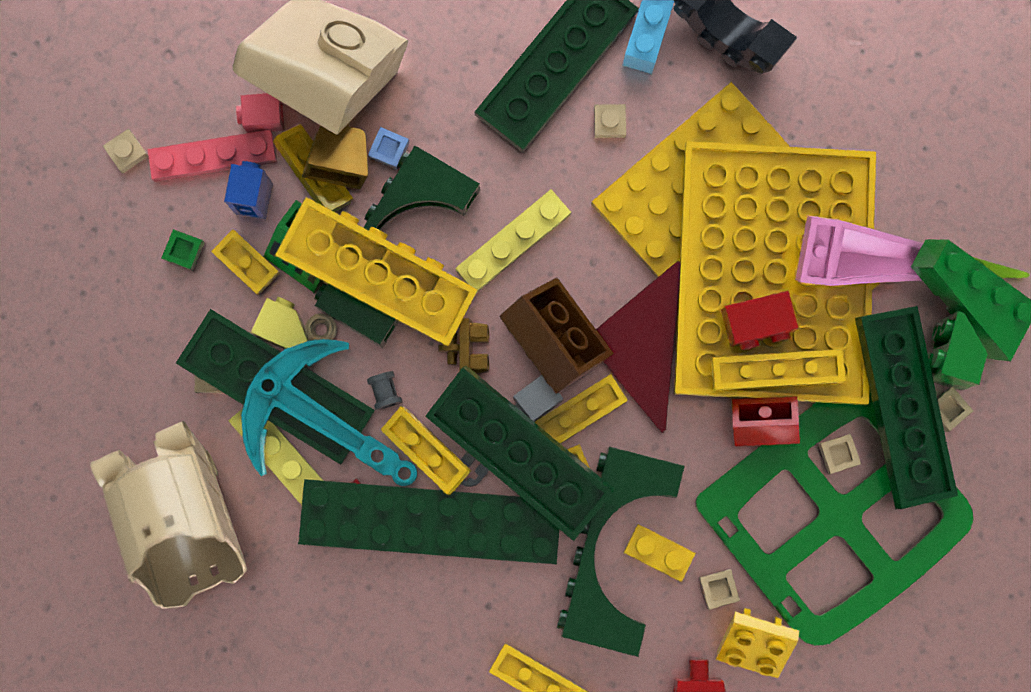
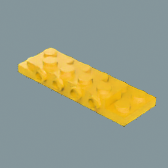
(376, 270)

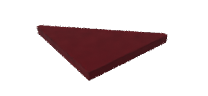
(643, 344)

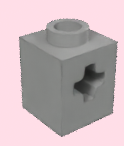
(537, 399)

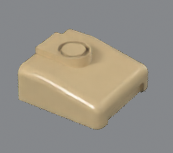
(320, 60)

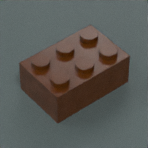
(556, 335)

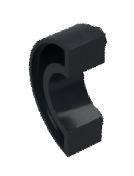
(735, 34)

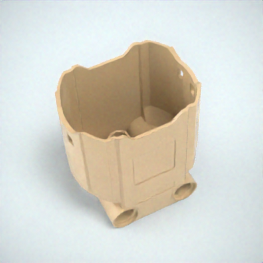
(171, 518)

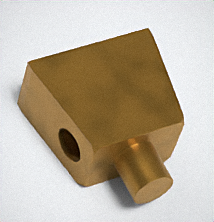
(338, 157)

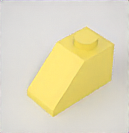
(280, 324)

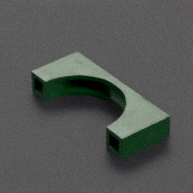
(418, 184)
(589, 612)

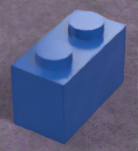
(248, 190)

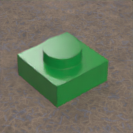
(183, 250)

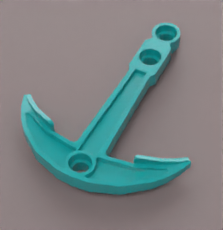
(288, 398)

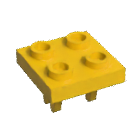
(757, 644)

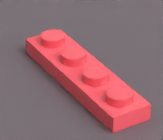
(211, 155)

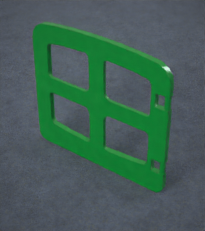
(837, 516)

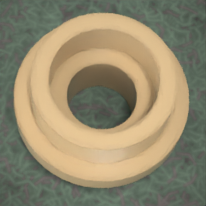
(318, 319)

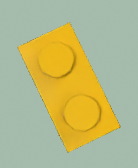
(245, 262)
(659, 552)

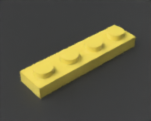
(513, 241)
(283, 458)

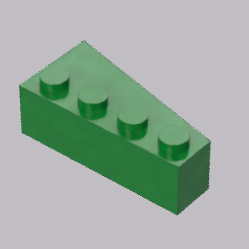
(965, 285)

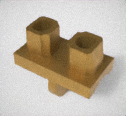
(469, 334)

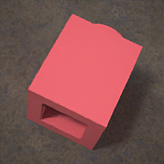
(260, 113)

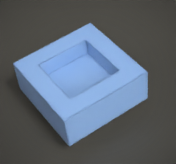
(388, 148)

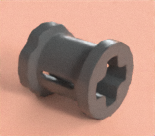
(384, 390)

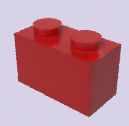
(760, 320)
(765, 421)

